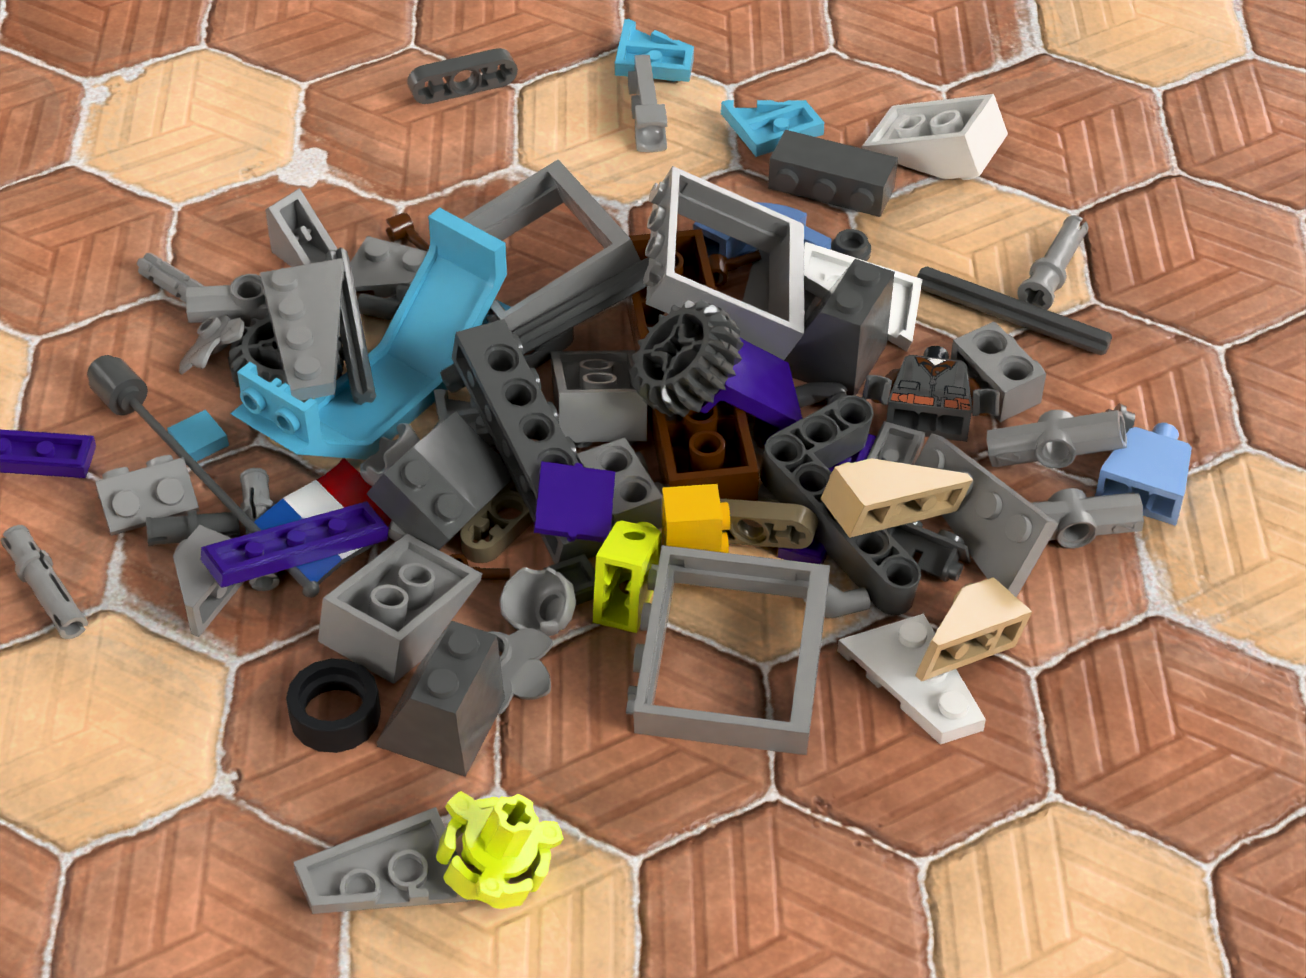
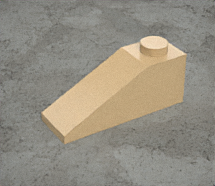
(888, 494)
(978, 625)

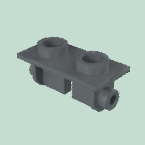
(938, 551)

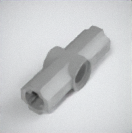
(239, 300)
(1056, 438)
(1086, 517)

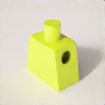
(622, 557)

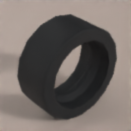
(326, 677)

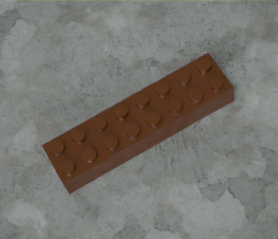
(700, 445)

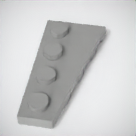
(306, 324)
(995, 522)

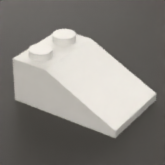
(942, 135)

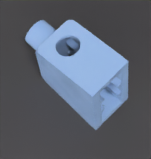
(1154, 467)

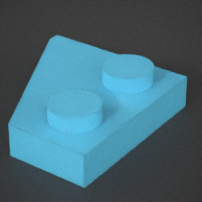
(669, 58)
(763, 126)

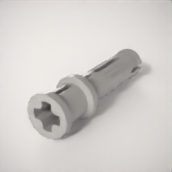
(1049, 272)

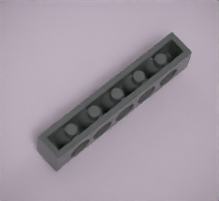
(496, 378)

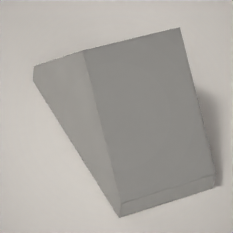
(297, 232)

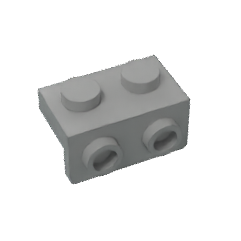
(152, 492)

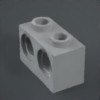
(1001, 365)
(635, 493)

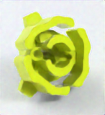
(502, 843)

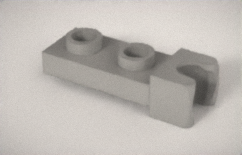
(648, 115)

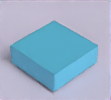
(199, 435)

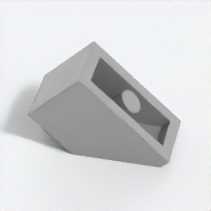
(199, 590)

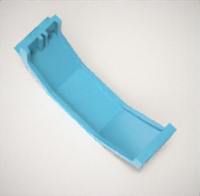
(445, 297)

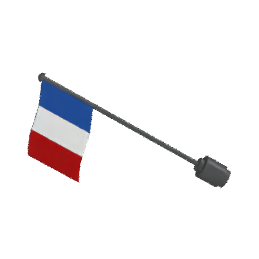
(339, 488)

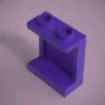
(762, 389)

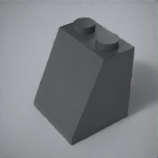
(846, 329)
(449, 701)

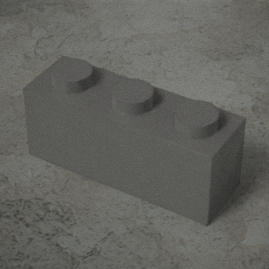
(832, 173)

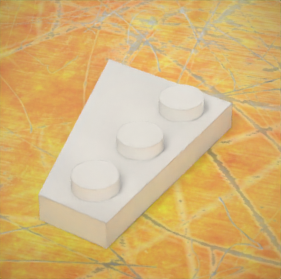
(826, 266)
(892, 660)

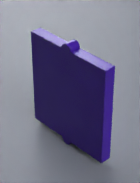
(574, 502)

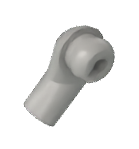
(846, 602)

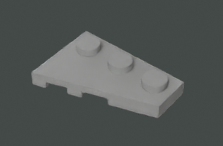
(380, 869)

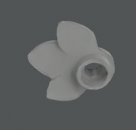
(213, 337)
(520, 664)

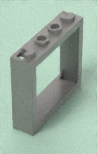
(534, 199)
(747, 222)
(740, 574)

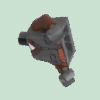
(932, 395)

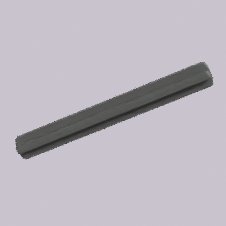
(1015, 311)
(353, 336)

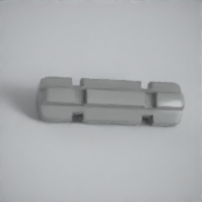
(166, 275)

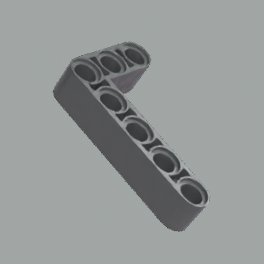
(797, 472)

